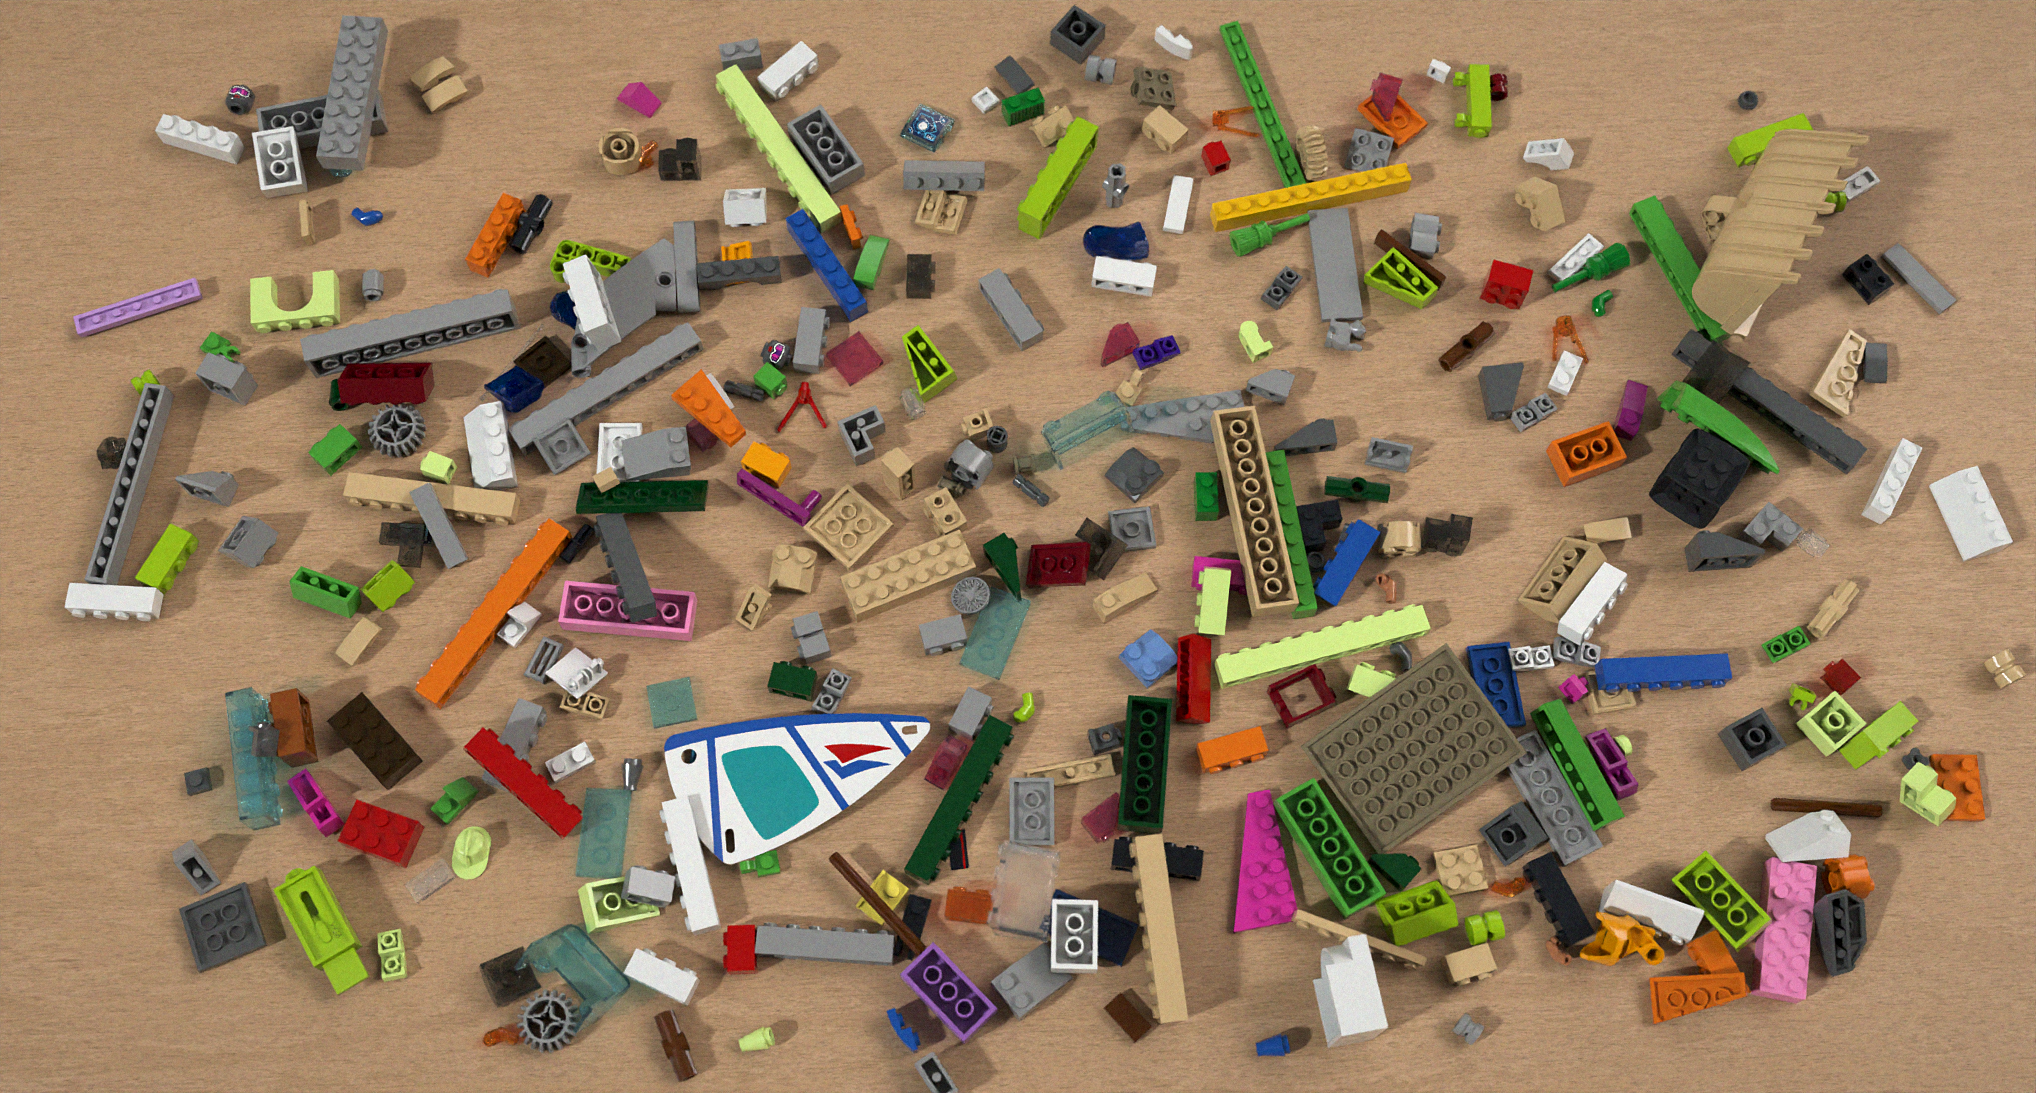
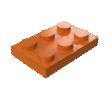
(1403, 122)
(1962, 779)

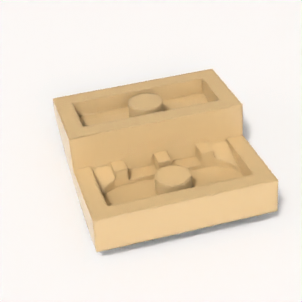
(941, 211)

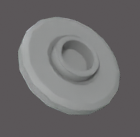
(970, 595)

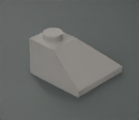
(210, 486)

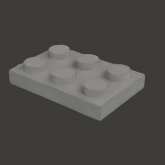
(1031, 811)

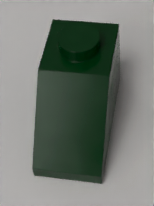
(1396, 868)

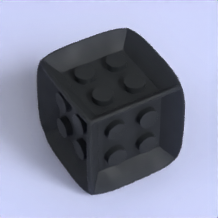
(1699, 478)

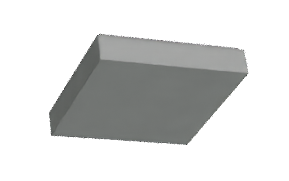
(561, 446)
(1133, 527)

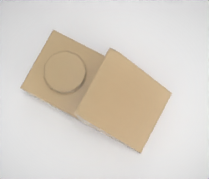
(754, 607)

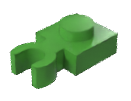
(218, 345)

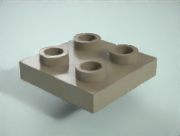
(1153, 88)

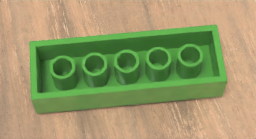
(1329, 848)

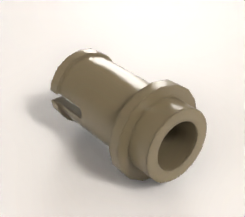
(953, 487)

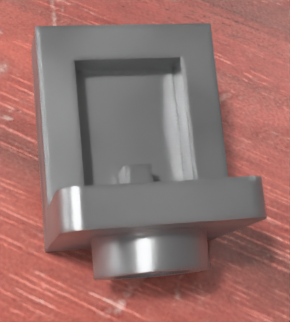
(264, 740)

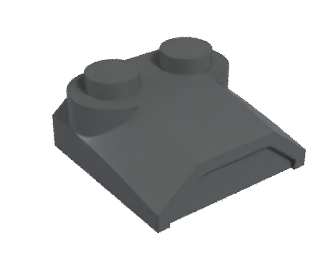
(1134, 474)

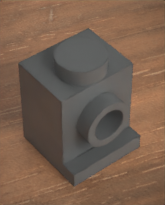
(1101, 745)

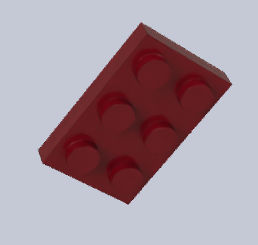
(1058, 565)

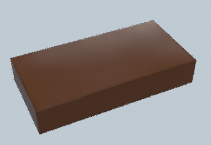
(1127, 1017)

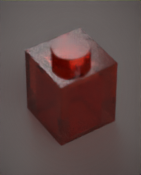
(1839, 676)

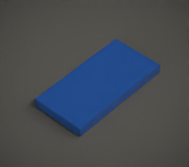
(1494, 676)

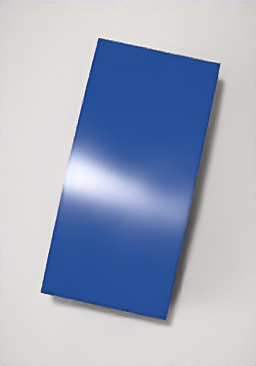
(908, 1038)

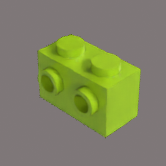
(388, 586)

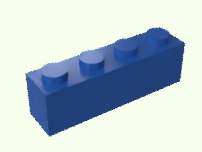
(1346, 562)

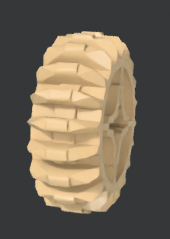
(1311, 152)

